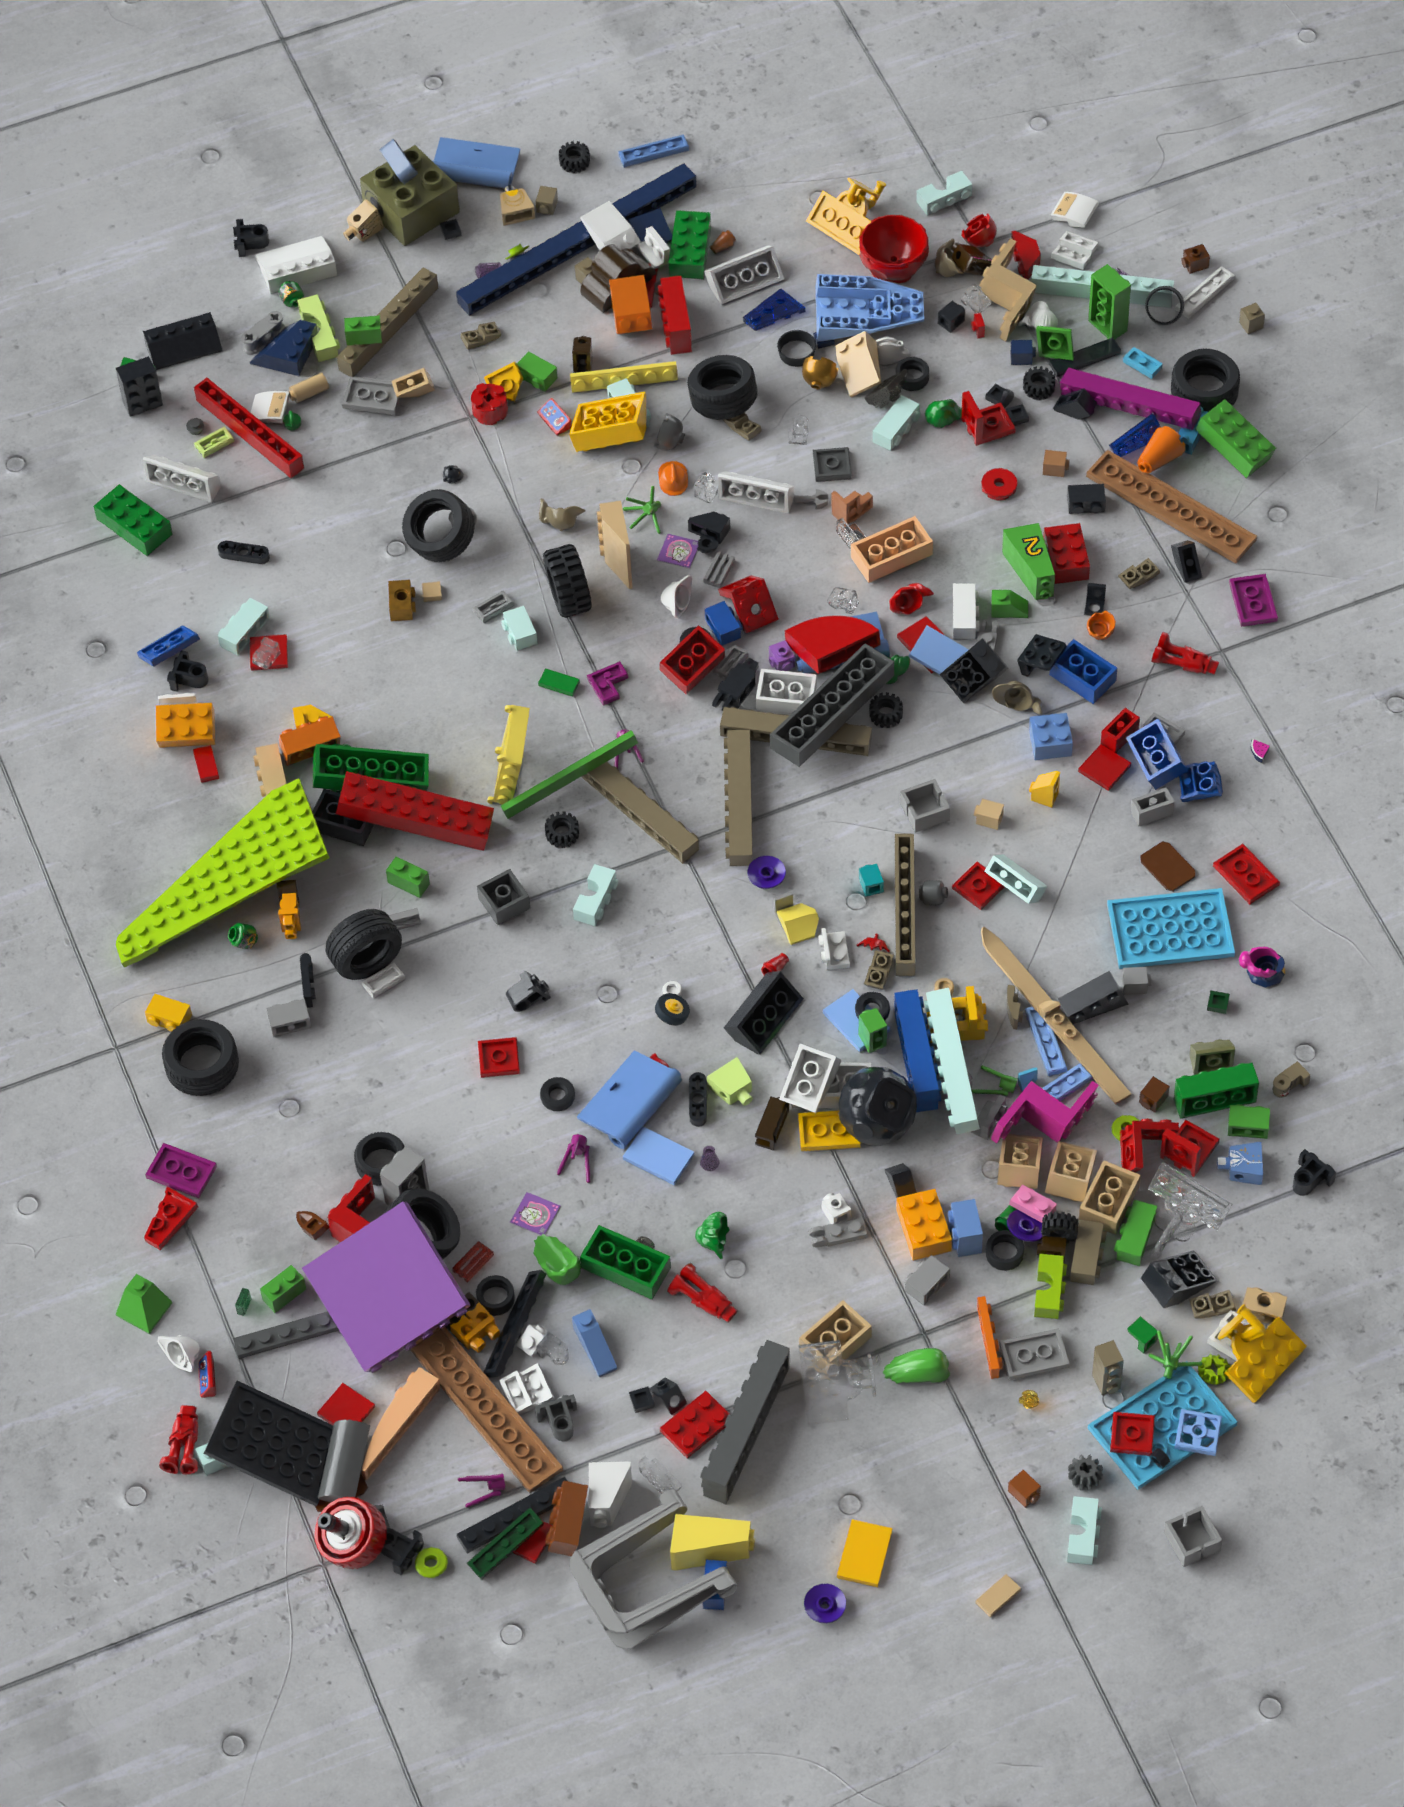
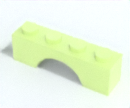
(324, 344)

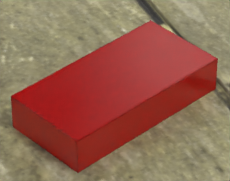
(206, 764)

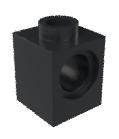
(951, 316)

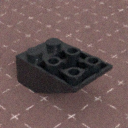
(974, 670)
(1177, 1278)

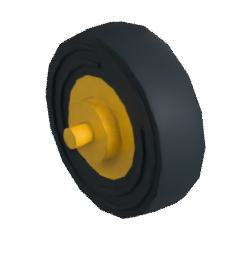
(672, 1009)

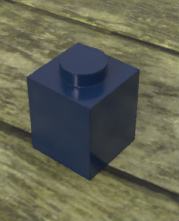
(1022, 352)

